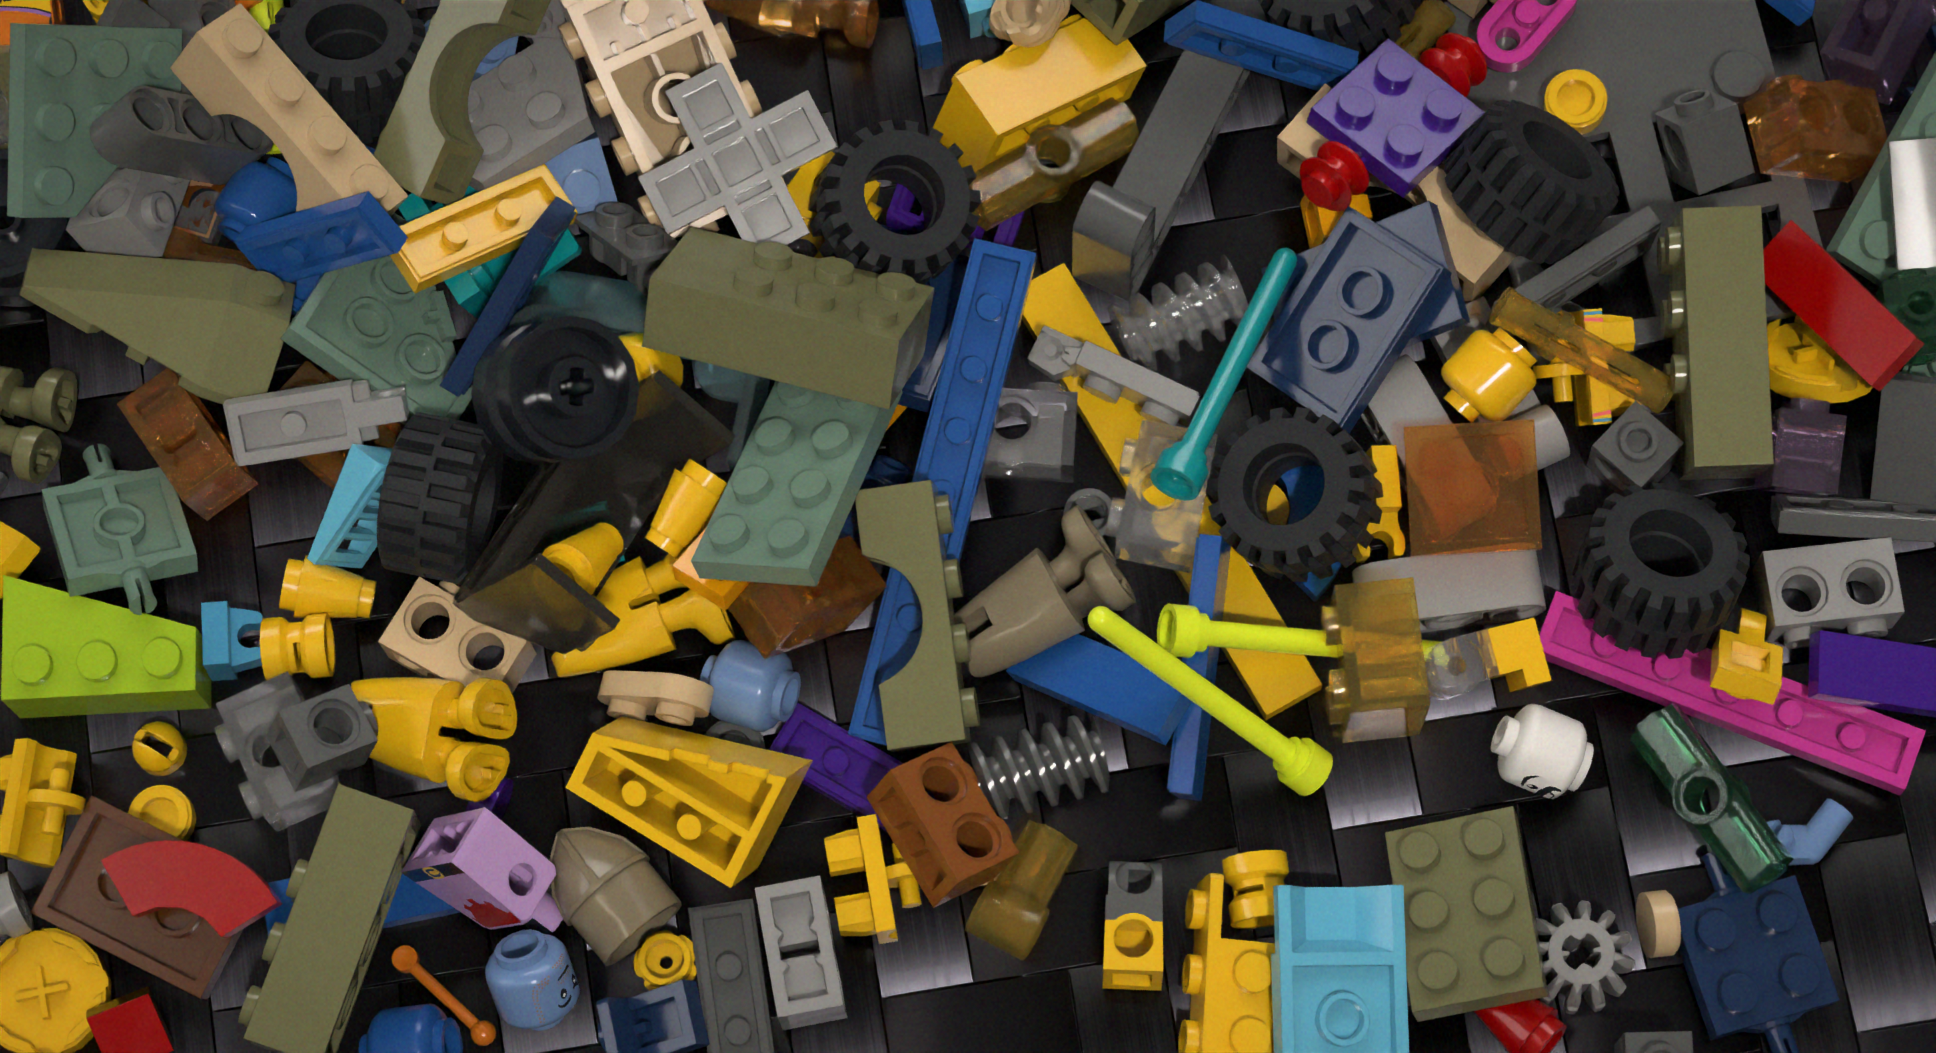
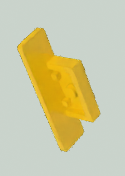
(1226, 982)

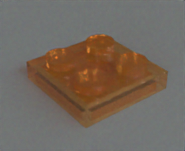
(1472, 488)

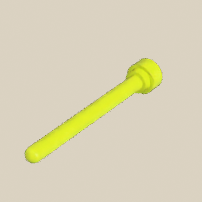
(1187, 631)
(1298, 762)

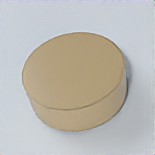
(1658, 923)

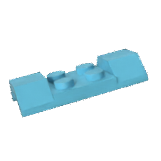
(1339, 970)

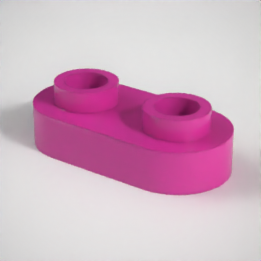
(1526, 23)

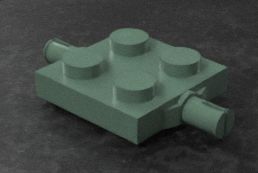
(119, 530)

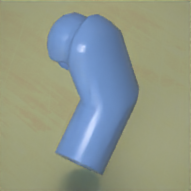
(1812, 841)

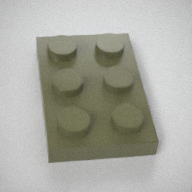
(1467, 914)

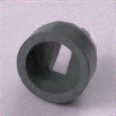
(1089, 499)

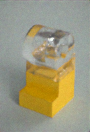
(1495, 652)

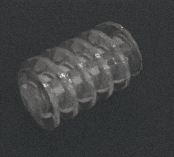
(1179, 314)

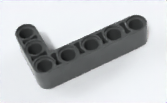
(172, 130)
(1127, 223)

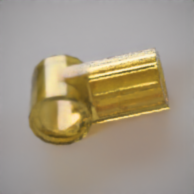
(1016, 904)

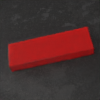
(1837, 306)

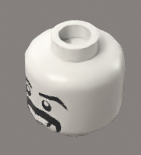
(1542, 751)

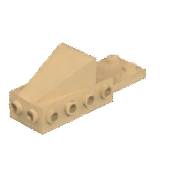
(634, 57)

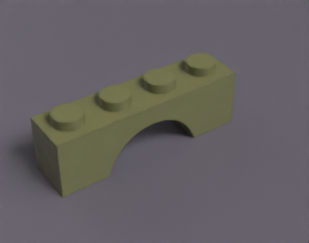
(429, 132)
(927, 698)

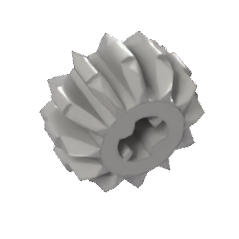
(1603, 955)

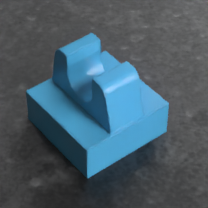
(222, 640)

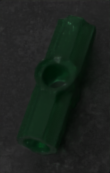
(1735, 826)

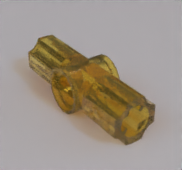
(1076, 146)

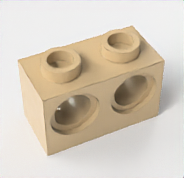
(453, 652)

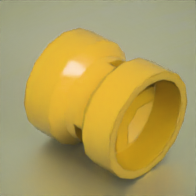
(297, 646)
(1252, 884)

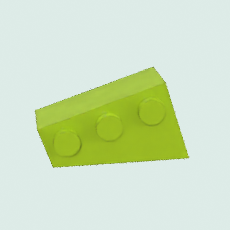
(94, 657)

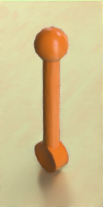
(407, 961)

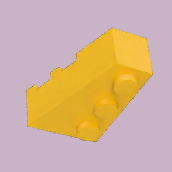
(1008, 98)
(690, 792)

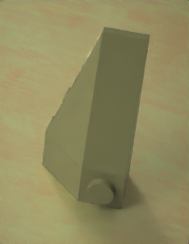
(195, 317)

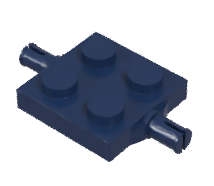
(1753, 959)

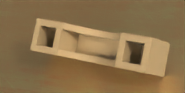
(245, 74)
(1474, 254)

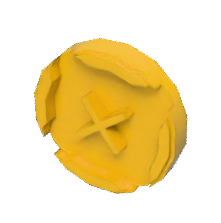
(1808, 367)
(46, 991)

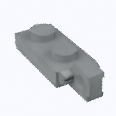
(1113, 377)
(309, 420)

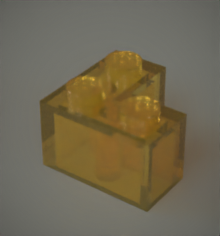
(1381, 661)

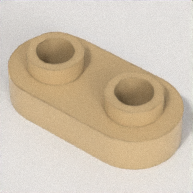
(661, 694)

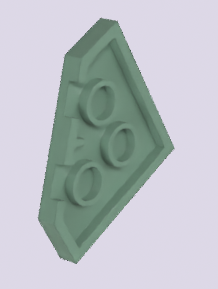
(56, 90)
(376, 329)

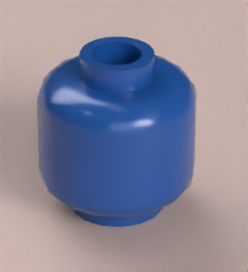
(255, 196)
(412, 1030)

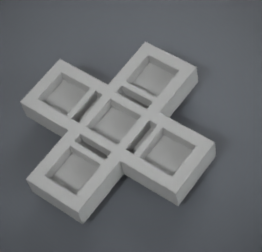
(737, 160)

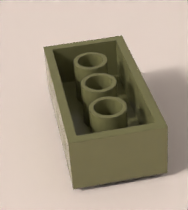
(788, 316)
(1718, 341)
(332, 926)

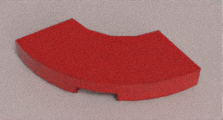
(191, 879)

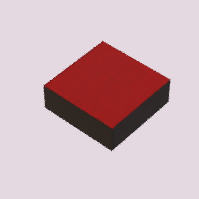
(130, 1025)

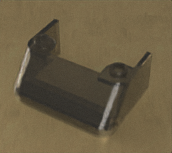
(523, 590)

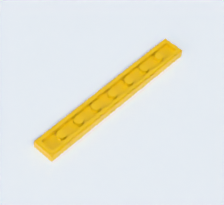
(1270, 678)

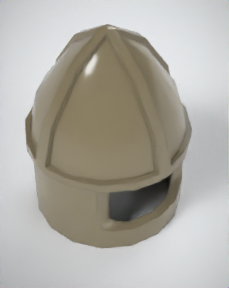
(609, 891)

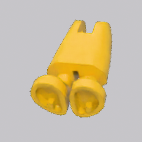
(644, 622)
(410, 721)

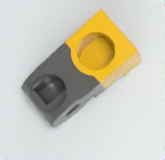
(1133, 927)

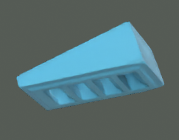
(353, 499)

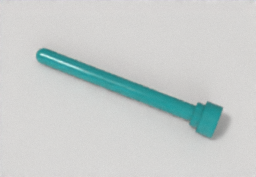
(1183, 467)

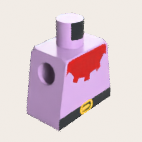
(485, 872)

